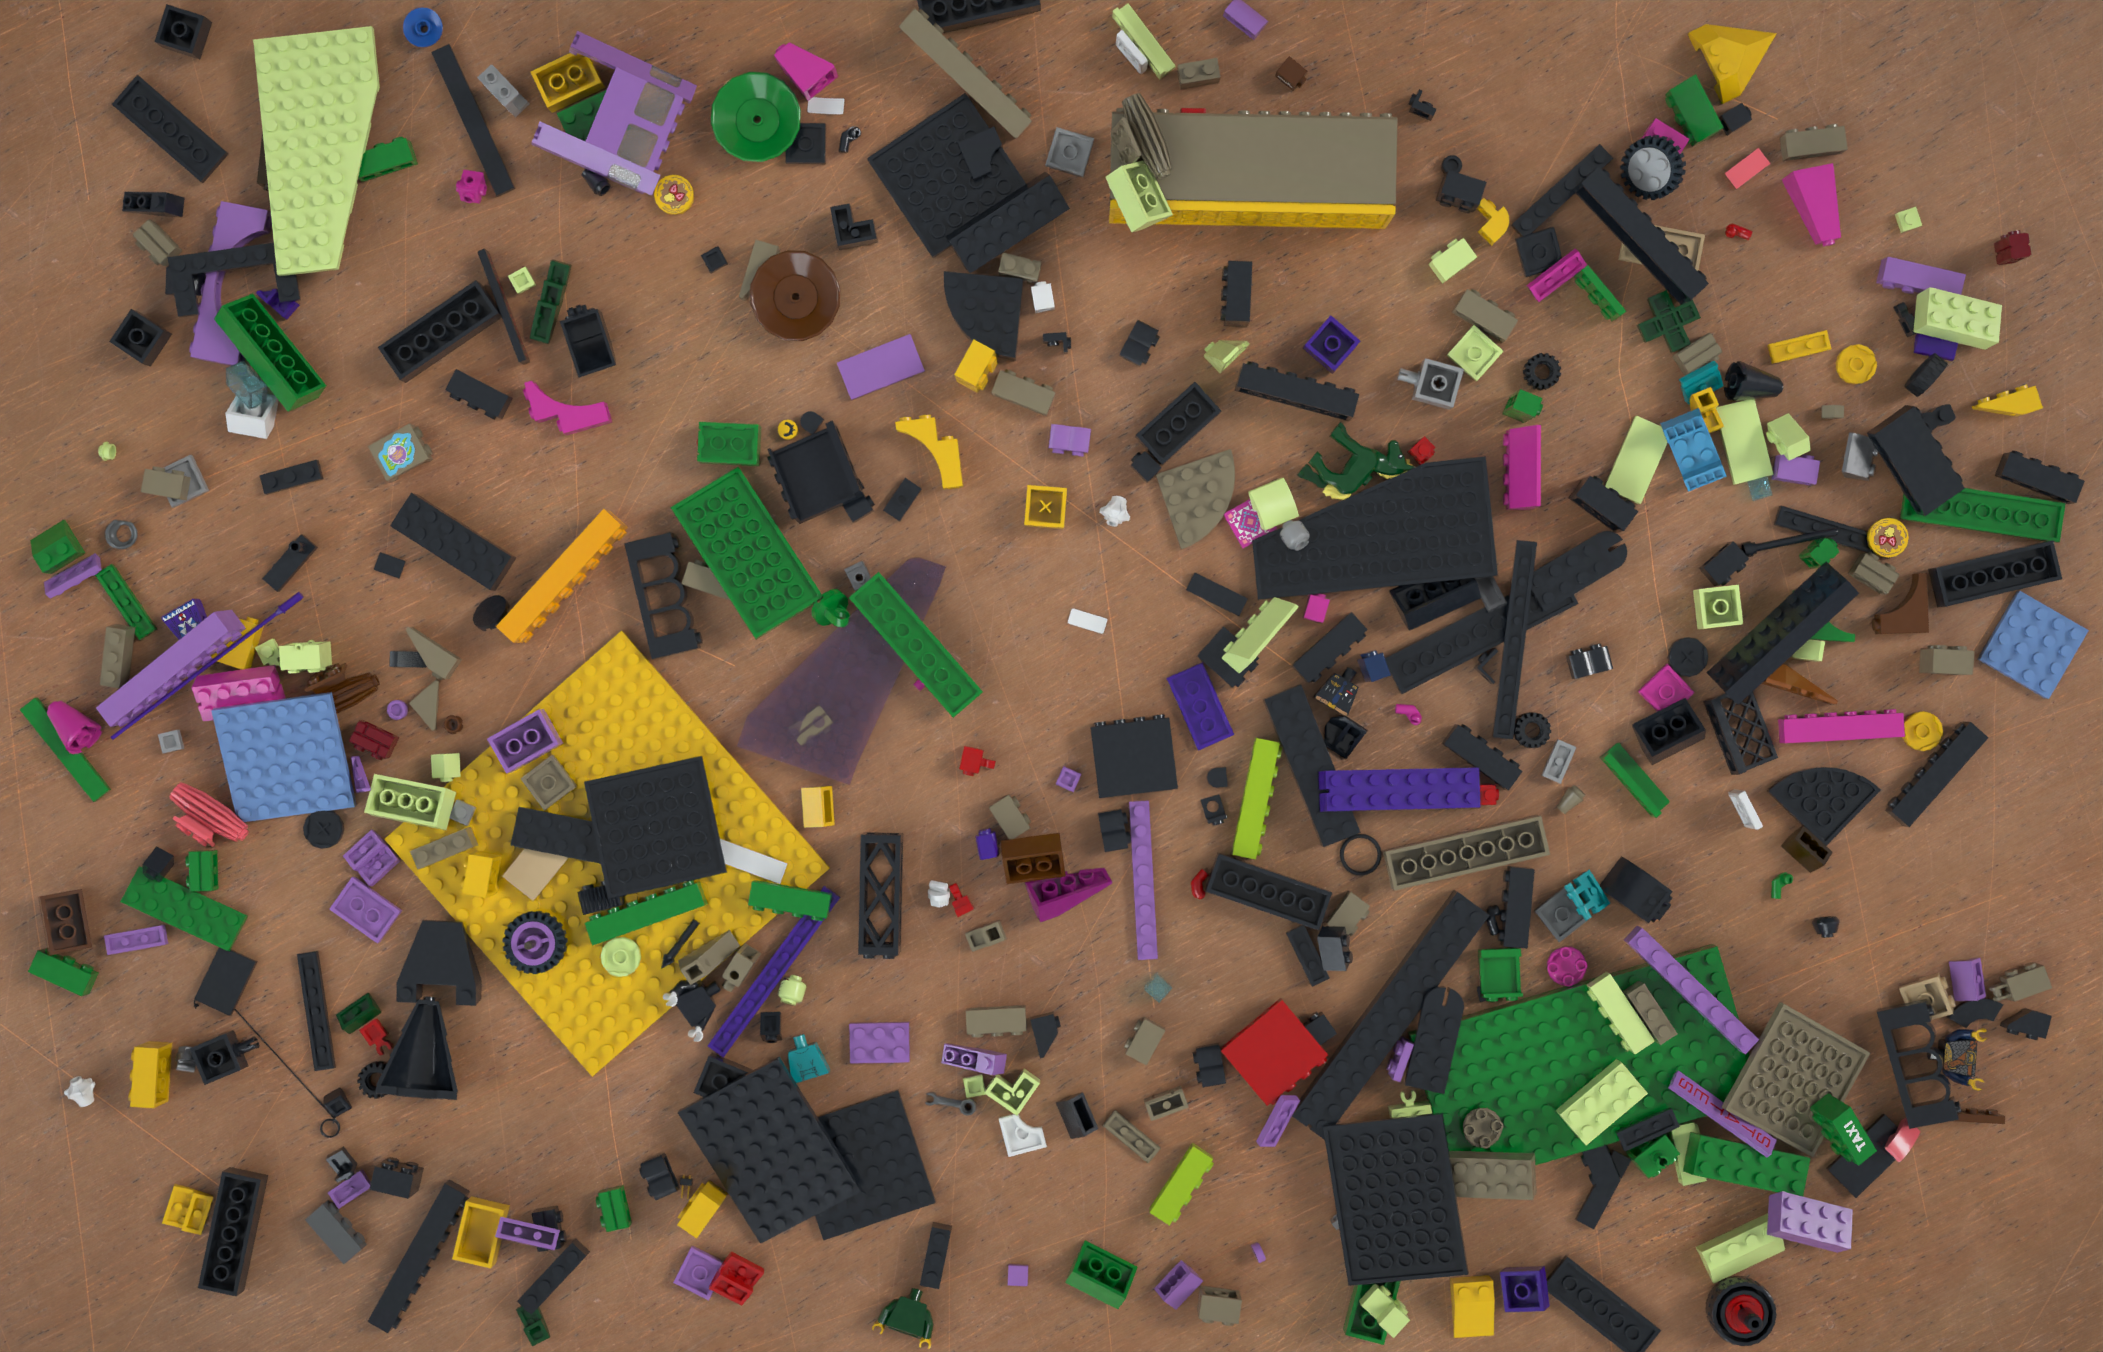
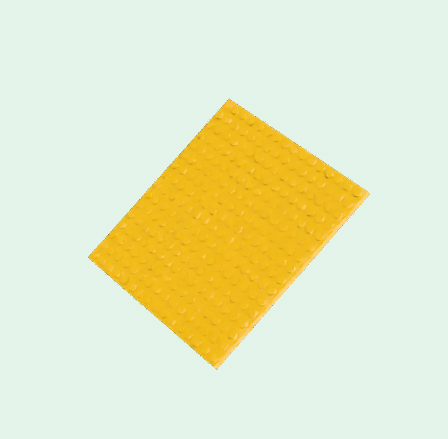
(612, 720)

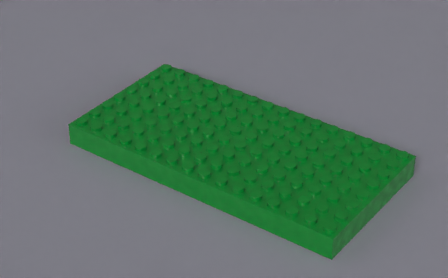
(1548, 1046)

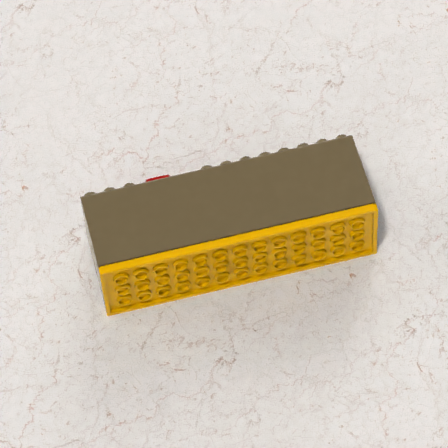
(1275, 169)

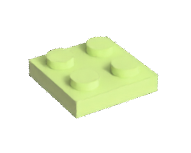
(1475, 353)

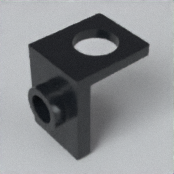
(1483, 659)
(1214, 817)

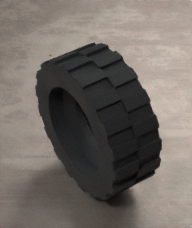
(1926, 374)

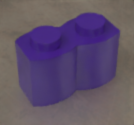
(987, 844)

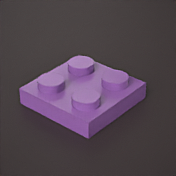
(1398, 1064)
(698, 1272)

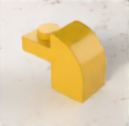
(1497, 221)
(1707, 403)

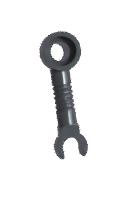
(954, 1103)

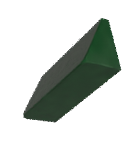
(358, 1013)

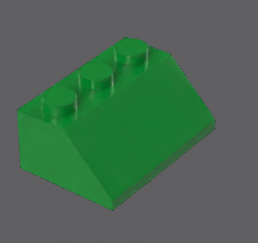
(1693, 111)
(1101, 1275)

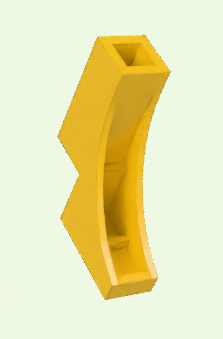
(945, 451)

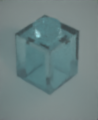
(1157, 987)

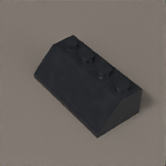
(1429, 601)

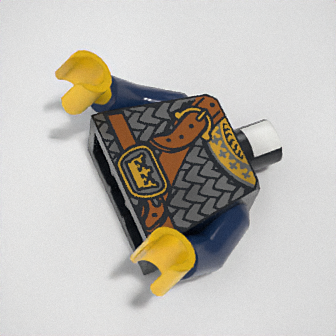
(1959, 1056)

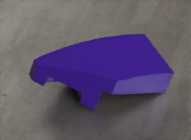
(272, 298)

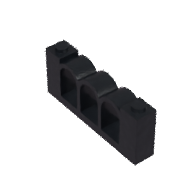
(651, 548)
(1927, 1112)

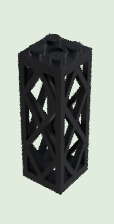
(878, 946)

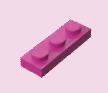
(1557, 275)

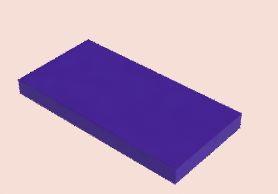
(1200, 706)

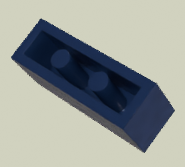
(1373, 666)

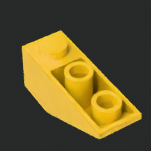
(2014, 404)

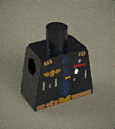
(1338, 692)

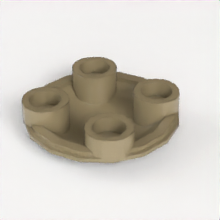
(1482, 1127)

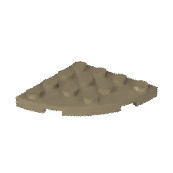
(1198, 495)

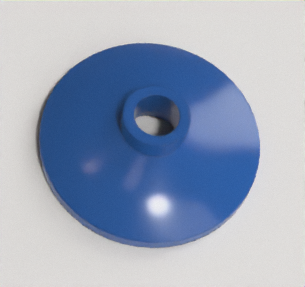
(416, 21)

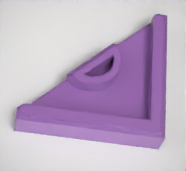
(360, 779)

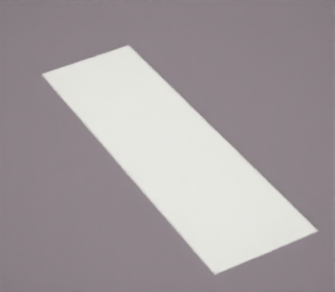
(753, 862)

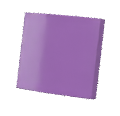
(371, 858)

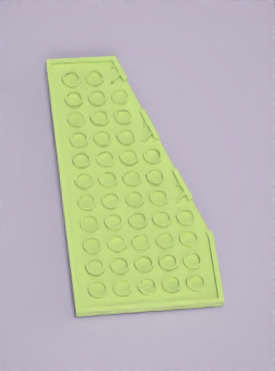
(315, 129)

